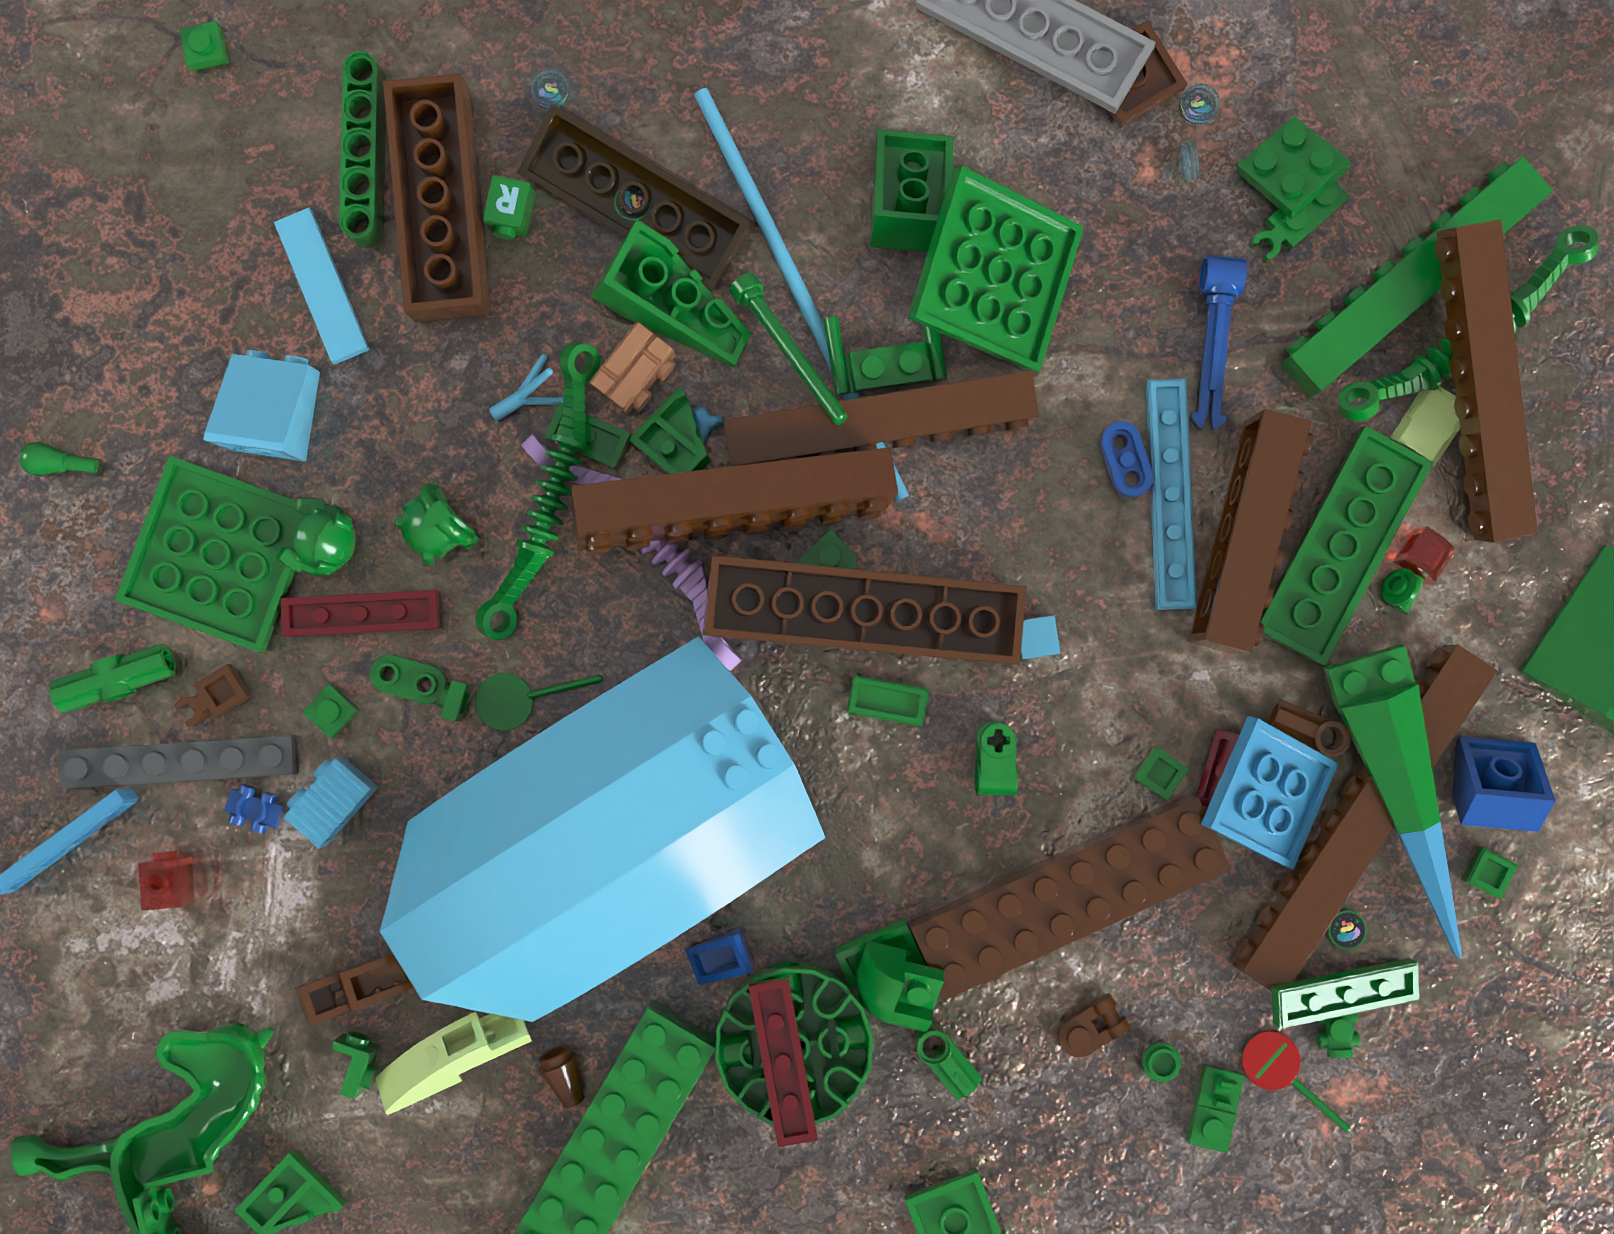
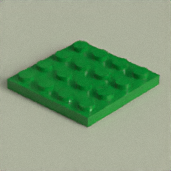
(995, 270)
(212, 555)

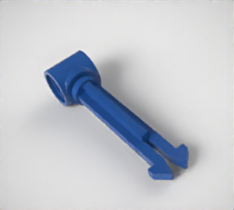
(1221, 282)

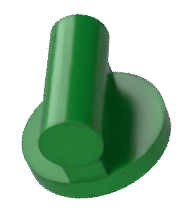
(1401, 589)

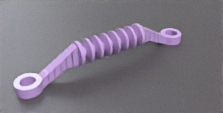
(690, 576)

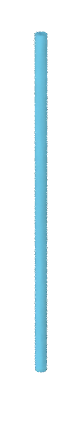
(773, 238)

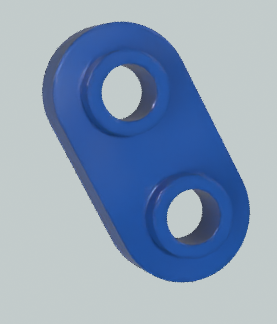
(1129, 459)

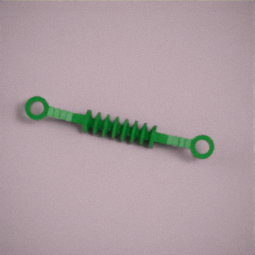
(1428, 371)
(534, 552)

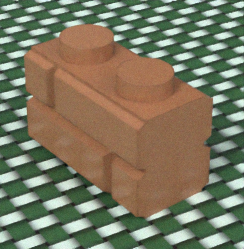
(634, 369)

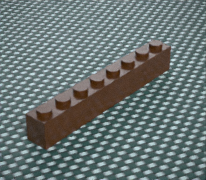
(1486, 381)
(884, 418)

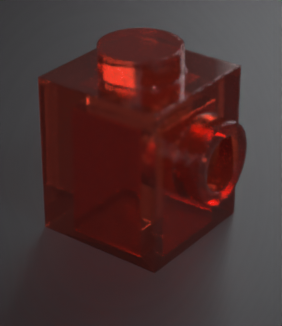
(166, 881)

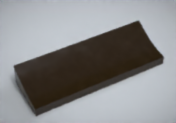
(591, 165)

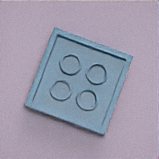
(1269, 793)

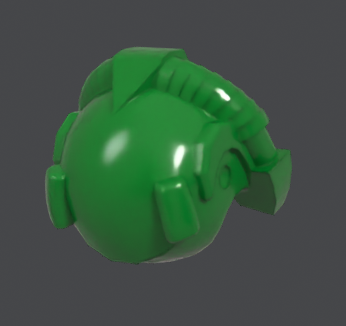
(432, 526)
(322, 539)

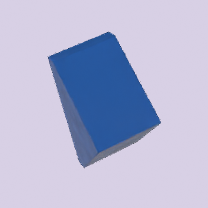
(721, 957)

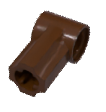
(1307, 727)

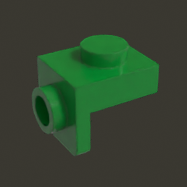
(361, 1070)

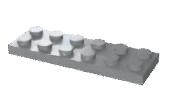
(1055, 40)

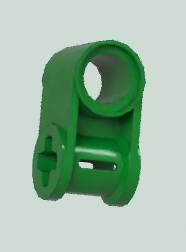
(995, 768)

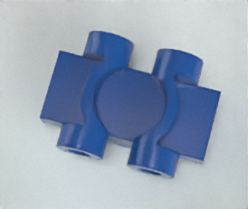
(261, 810)

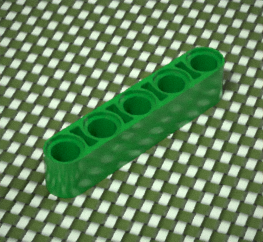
(354, 134)

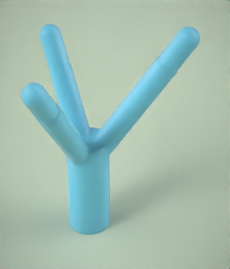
(520, 397)

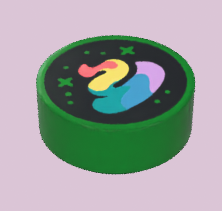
(634, 198)
(1347, 930)

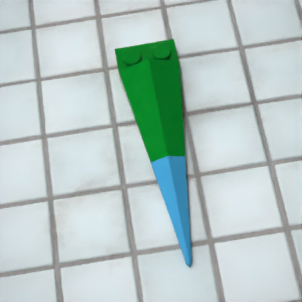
(1388, 728)

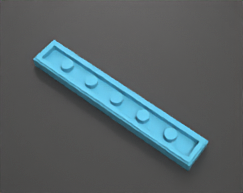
(1171, 494)

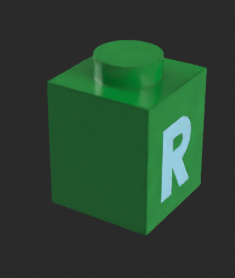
(509, 207)

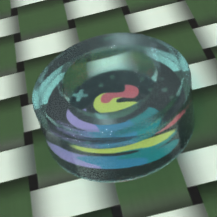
(550, 87)
(1199, 104)
(1188, 160)

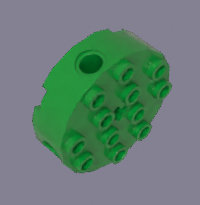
(832, 1033)

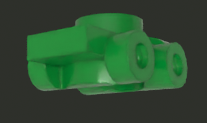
(1339, 1036)

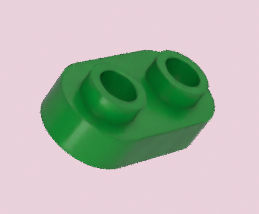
(408, 678)

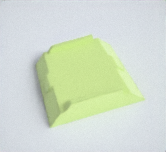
(1429, 424)

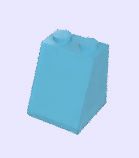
(265, 406)

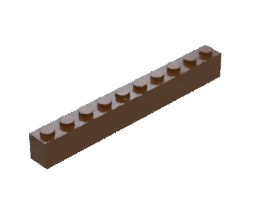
(1353, 833)

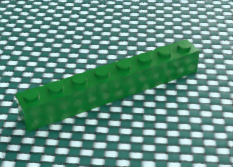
(1409, 282)

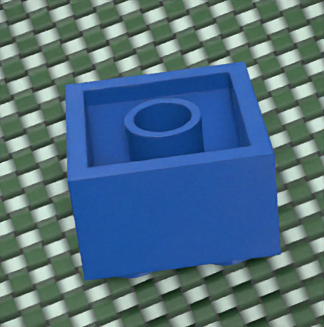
(1500, 784)

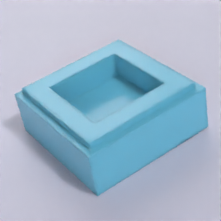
(1039, 638)

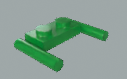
(883, 366)

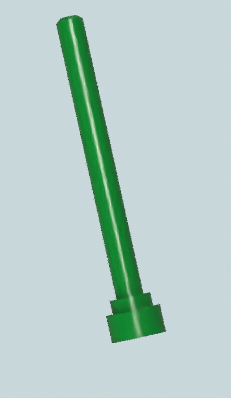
(749, 293)

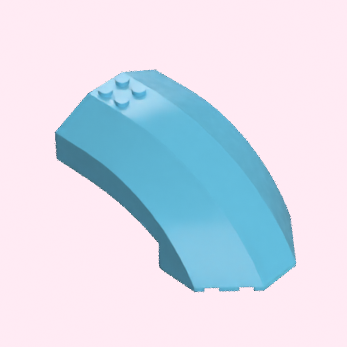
(596, 842)

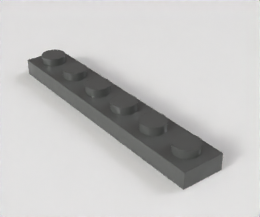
(177, 762)

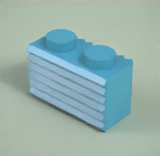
(329, 801)

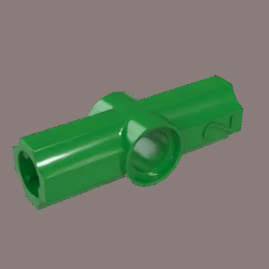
(112, 678)

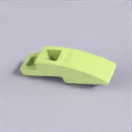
(445, 1055)

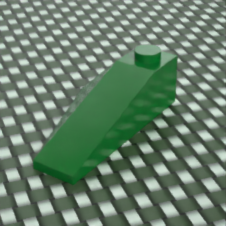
(659, 290)

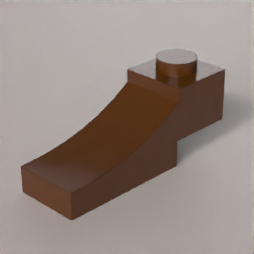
(352, 989)

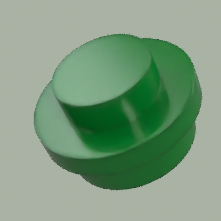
(1161, 1062)

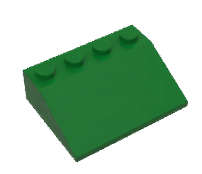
(1578, 647)

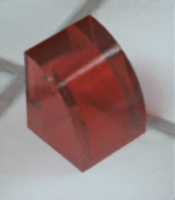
(1425, 554)

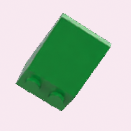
(908, 188)

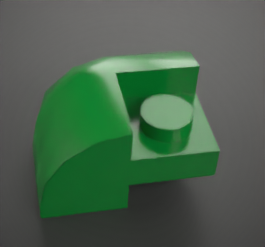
(897, 989)

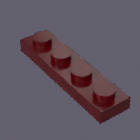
(360, 613)
(783, 1061)

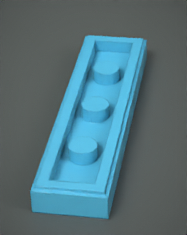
(321, 286)

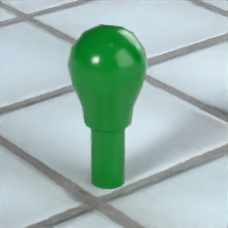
(43, 459)

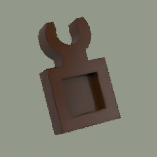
(217, 693)

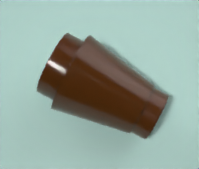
(562, 1074)

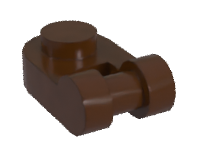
(1078, 1034)

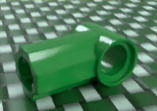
(947, 1062)

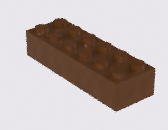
(436, 197)
(1250, 532)

